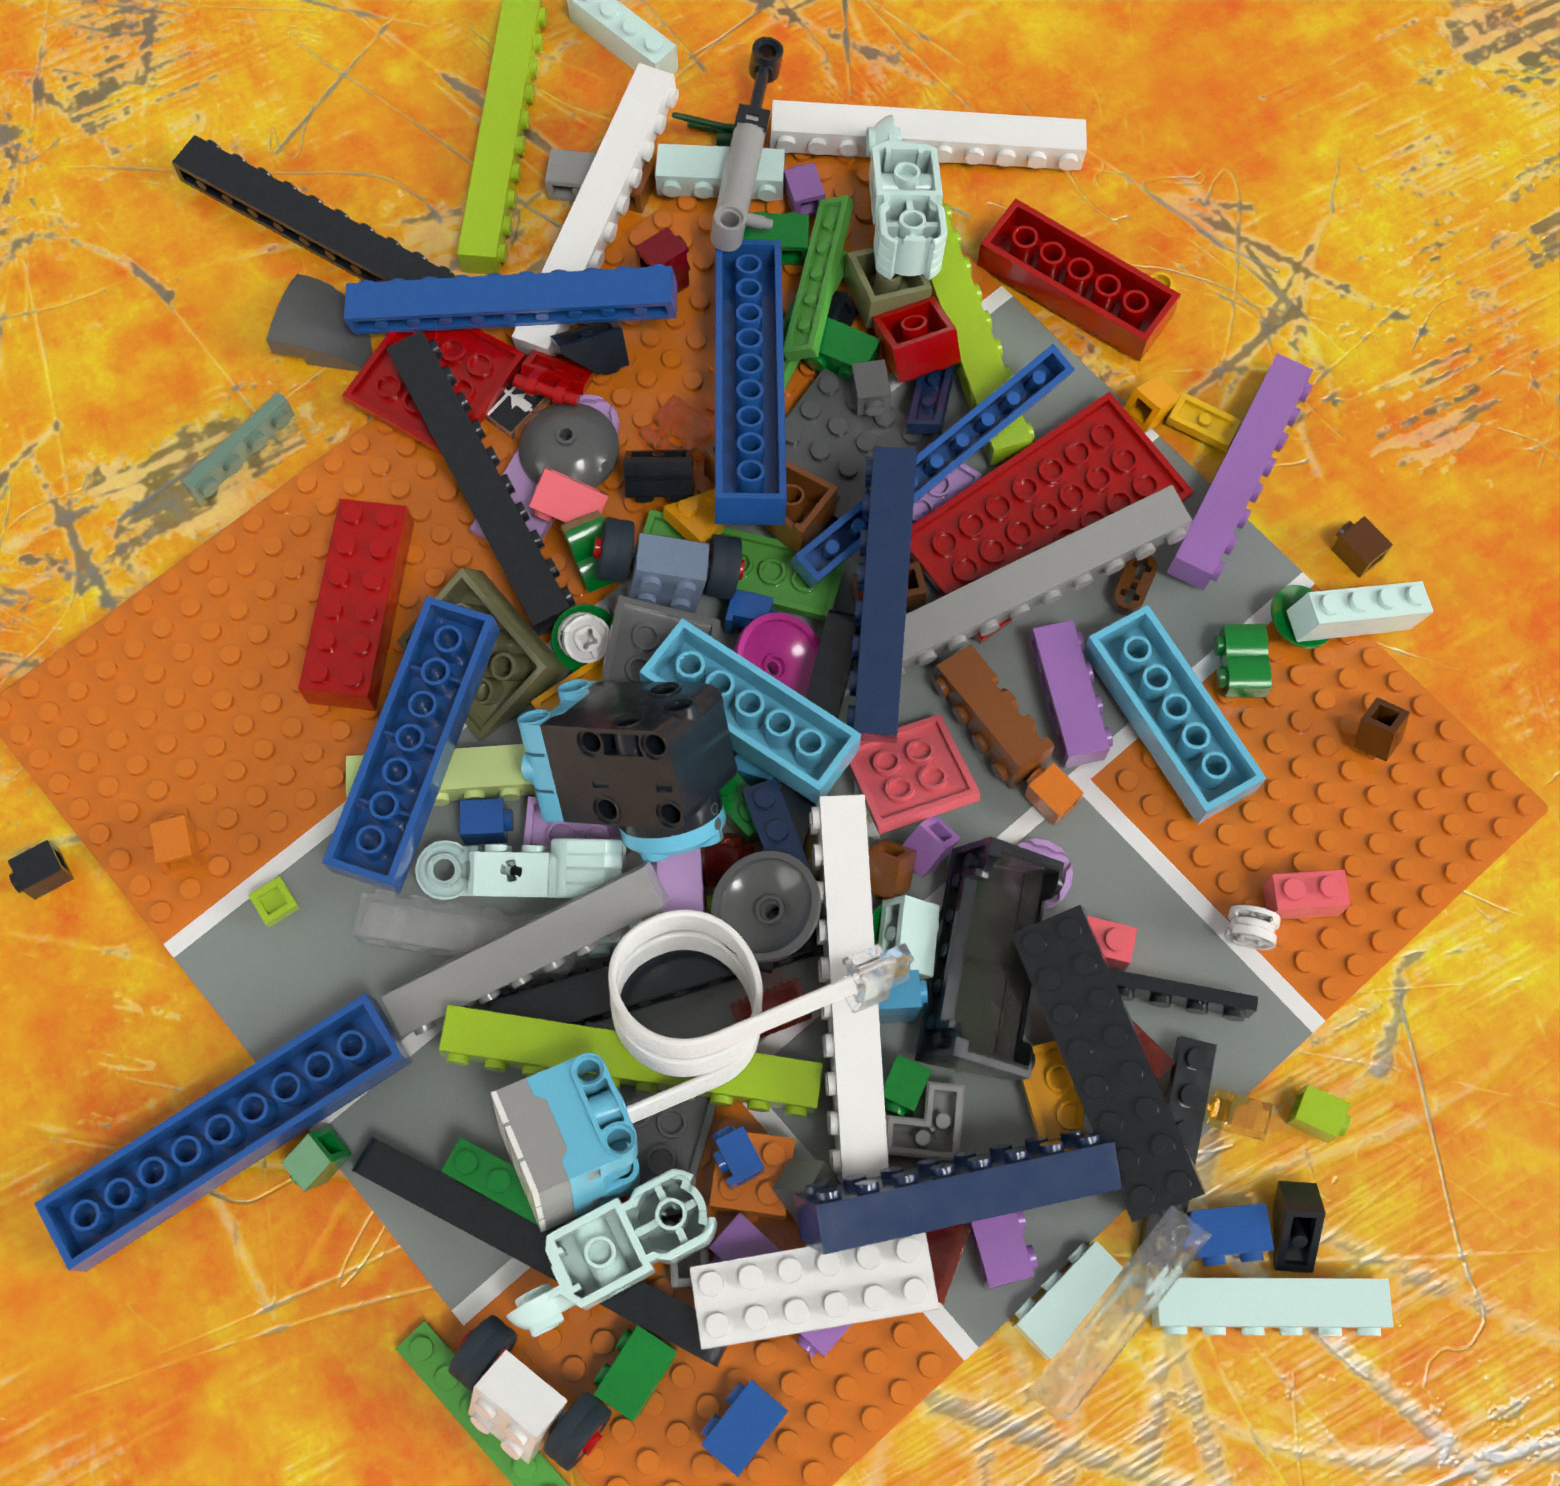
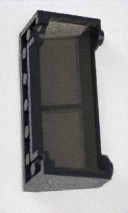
(978, 979)

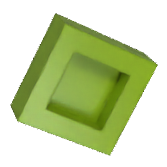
(274, 901)

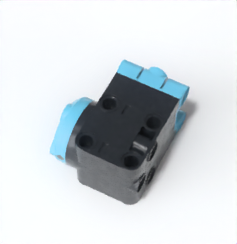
(633, 761)

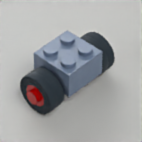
(667, 568)

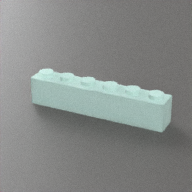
(1275, 1303)

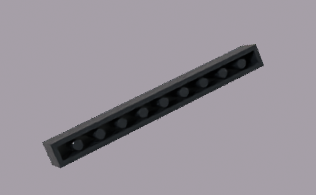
(299, 216)
(480, 482)
(663, 978)

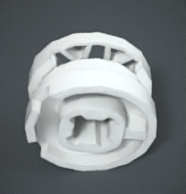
(583, 637)
(1252, 927)

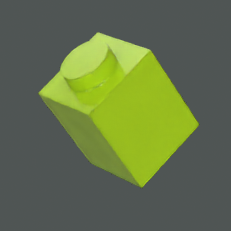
(1319, 1114)

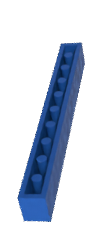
(511, 300)
(942, 457)

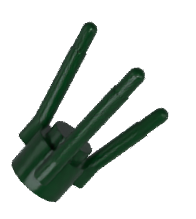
(723, 130)

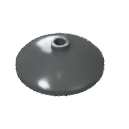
(585, 457)
(758, 886)

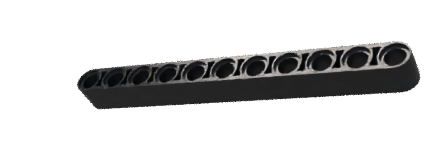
(827, 691)
(521, 1240)

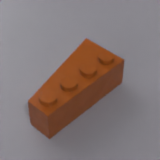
(808, 505)
(992, 717)

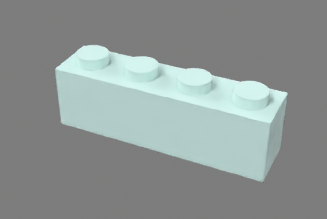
(624, 34)
(700, 171)
(1359, 611)

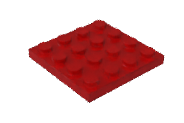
(476, 359)

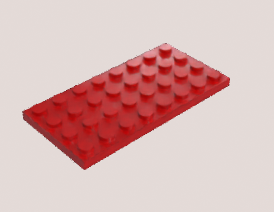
(1042, 495)

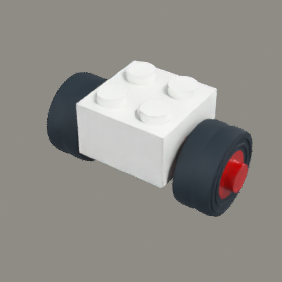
(519, 1404)

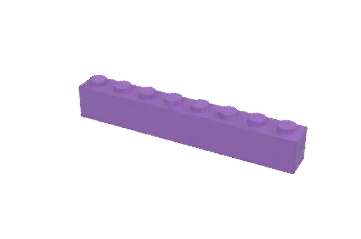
(1240, 473)

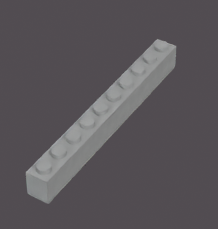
(1044, 576)

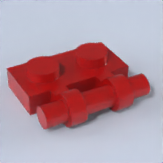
(553, 378)

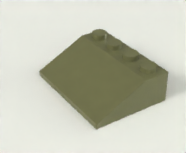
(519, 663)

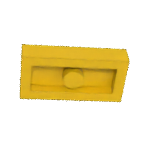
(1204, 421)

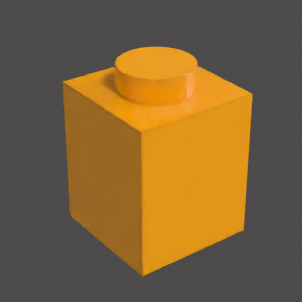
(1151, 403)

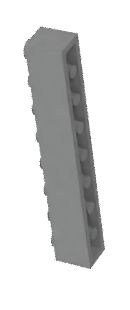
(526, 948)

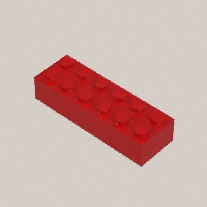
(1077, 279)
(356, 605)

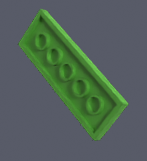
(769, 571)

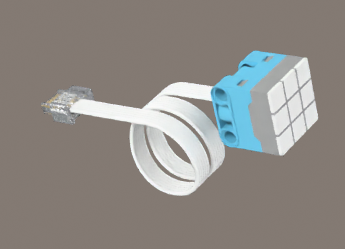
(579, 1136)

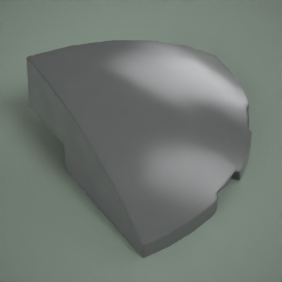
(313, 327)

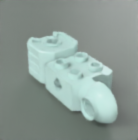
(905, 203)
(564, 873)
(617, 1249)

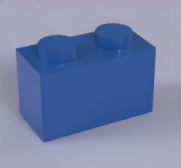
(1234, 1232)
(743, 1427)

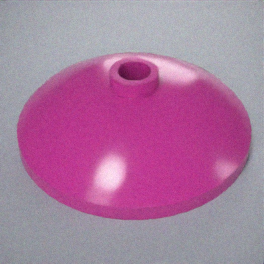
(783, 645)

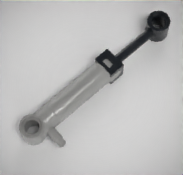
(745, 153)

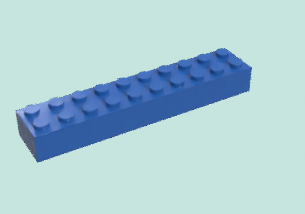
(749, 386)
(222, 1134)

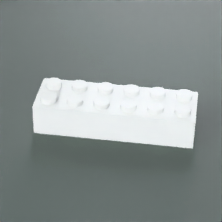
(811, 1291)

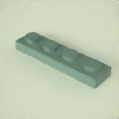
(238, 447)

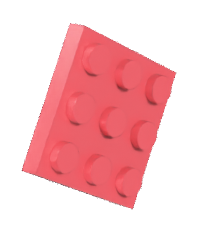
(914, 776)

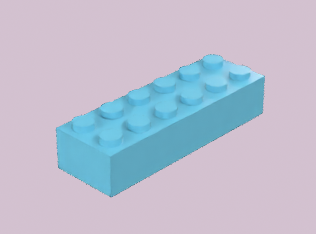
(1173, 714)
(764, 716)

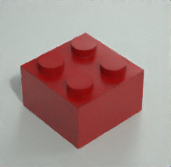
(917, 339)

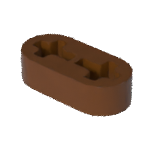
(1128, 581)

